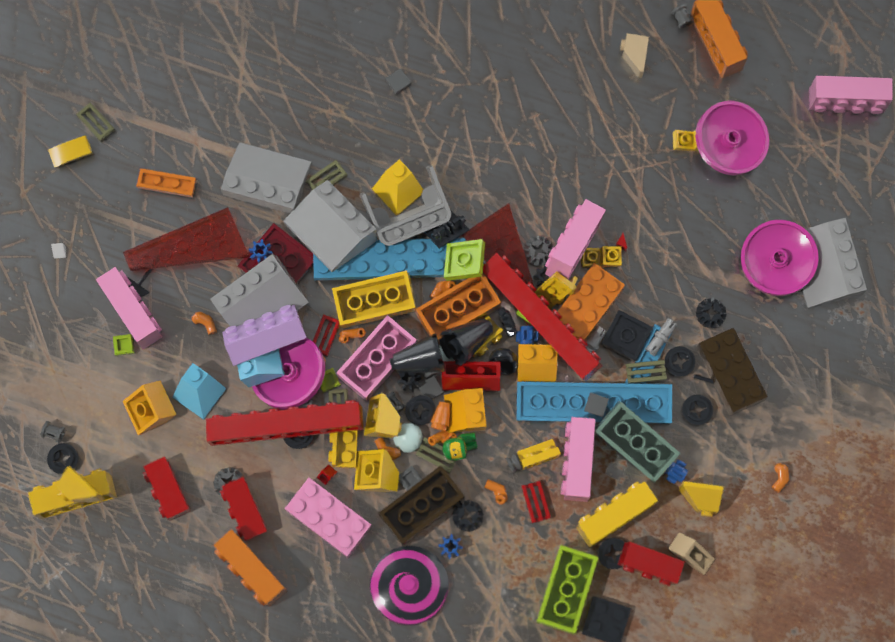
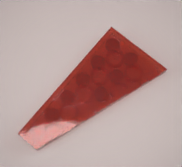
(501, 237)
(199, 242)

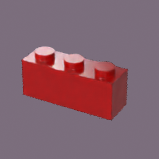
(471, 376)
(166, 489)
(243, 508)
(650, 564)

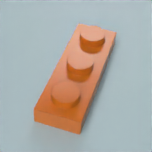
(166, 182)

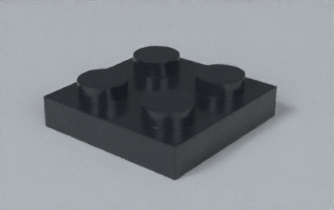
(626, 335)
(606, 620)

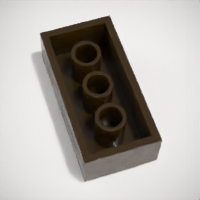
(731, 371)
(421, 505)

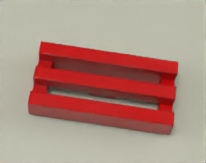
(333, 335)
(541, 493)

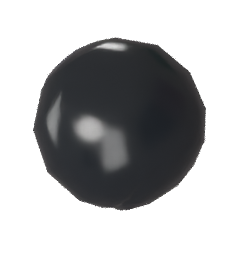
(507, 358)

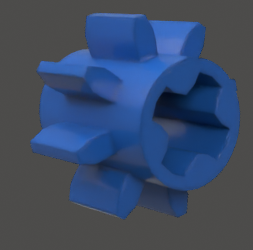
(263, 247)
(527, 335)
(676, 472)
(454, 550)

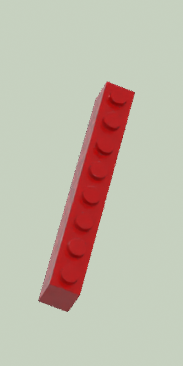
(541, 317)
(284, 423)

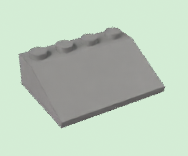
(265, 178)
(331, 226)
(838, 267)
(257, 292)

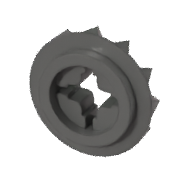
(529, 251)
(226, 473)

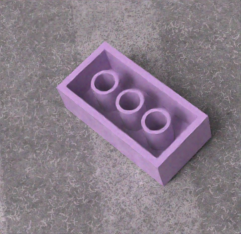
(263, 334)

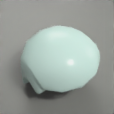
(409, 438)

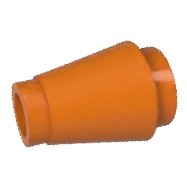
(441, 416)

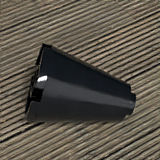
(464, 340)
(419, 357)

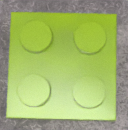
(464, 260)

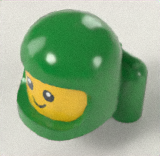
(457, 447)

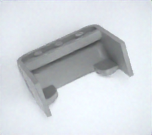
(415, 221)

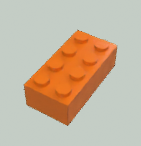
(719, 36)
(590, 301)
(458, 305)
(250, 568)

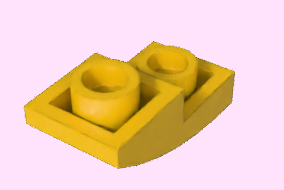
(684, 140)
(70, 151)
(604, 257)

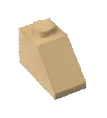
(634, 52)
(692, 553)

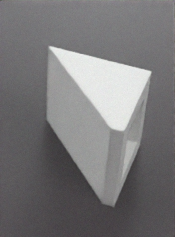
(59, 250)

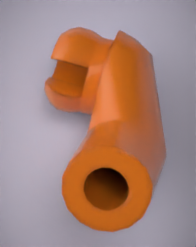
(441, 287)
(200, 317)
(348, 334)
(440, 437)
(393, 452)
(783, 477)
(499, 491)

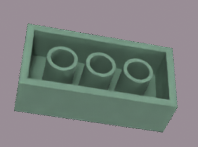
(636, 441)

